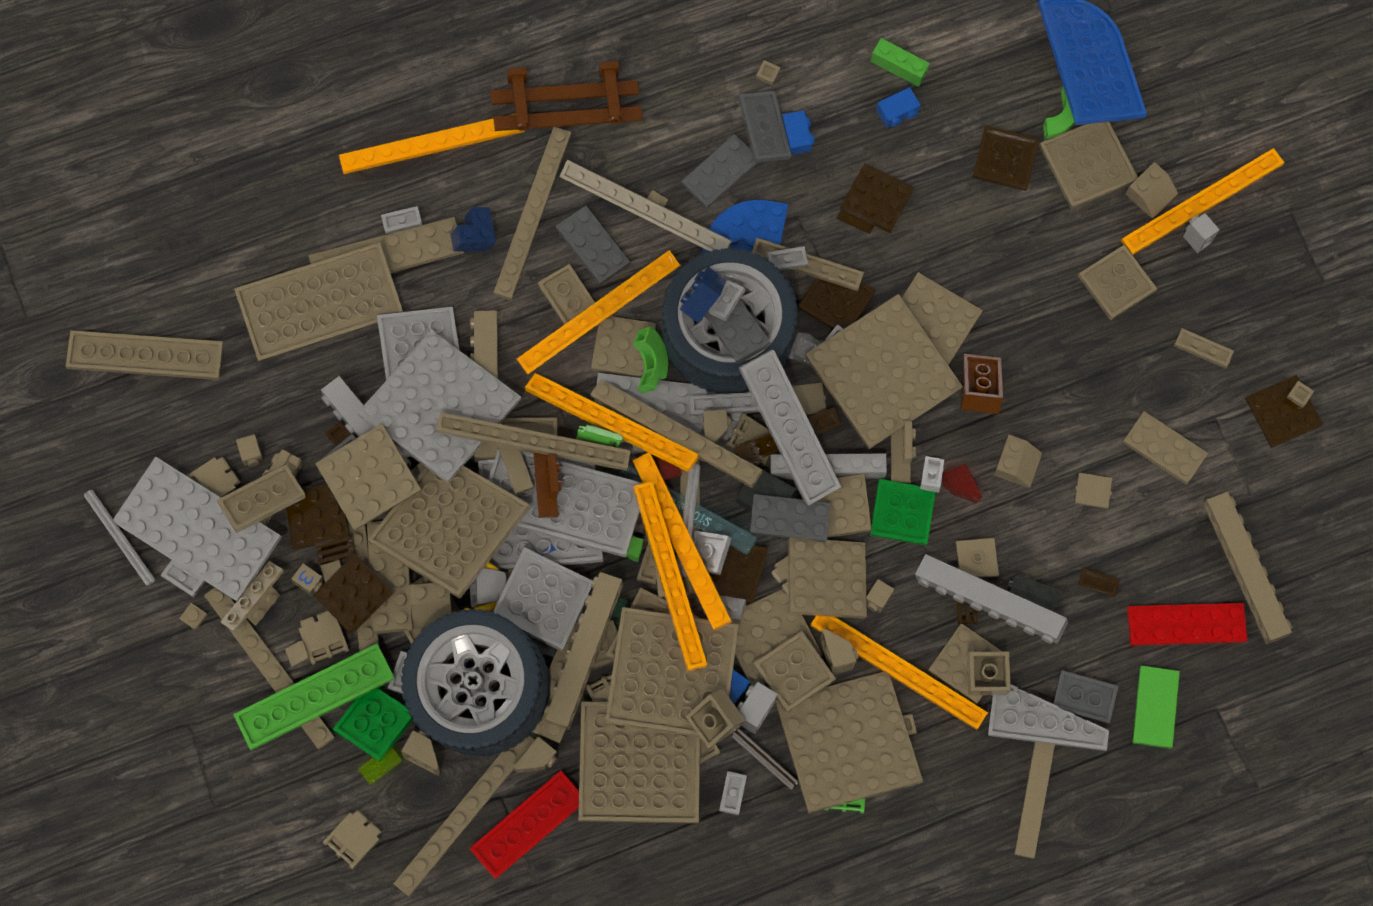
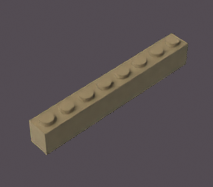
(485, 355)
(1247, 567)
(583, 651)

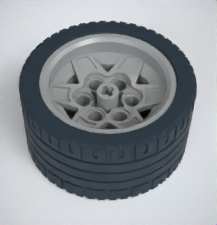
(765, 292)
(428, 670)

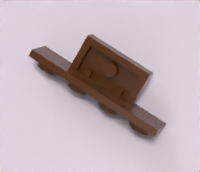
(547, 484)

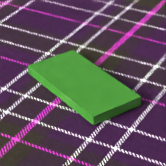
(1155, 707)

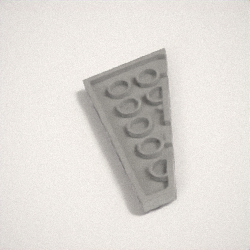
(1036, 720)

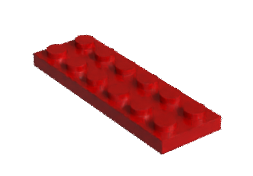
(1186, 624)
(527, 825)

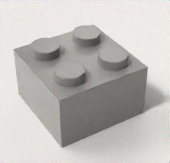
(757, 706)

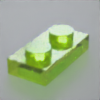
(375, 770)

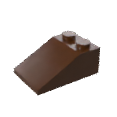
(981, 384)

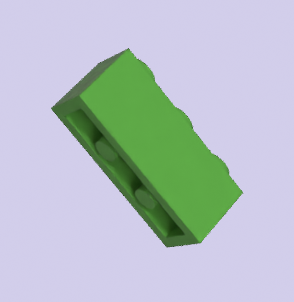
(900, 62)

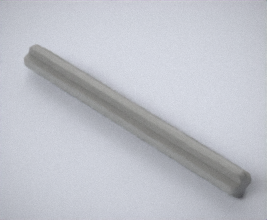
(689, 506)
(119, 537)

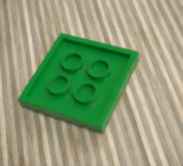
(902, 512)
(374, 723)

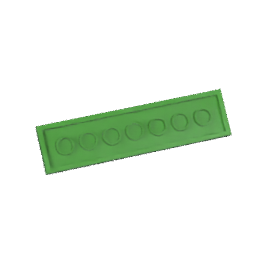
(313, 697)

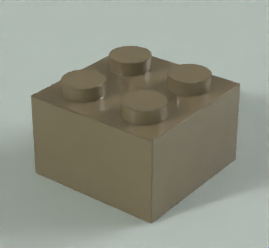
(988, 673)

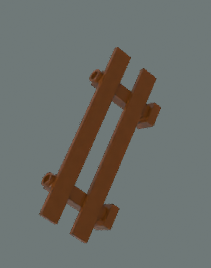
(520, 96)

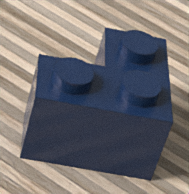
(476, 234)
(705, 292)

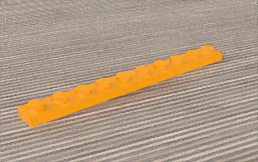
(421, 145)
(1202, 201)
(598, 312)
(612, 422)
(684, 544)
(670, 576)
(904, 672)

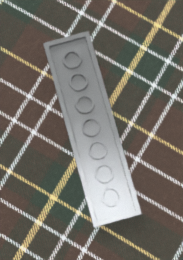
(789, 427)

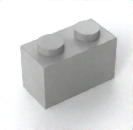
(1200, 232)

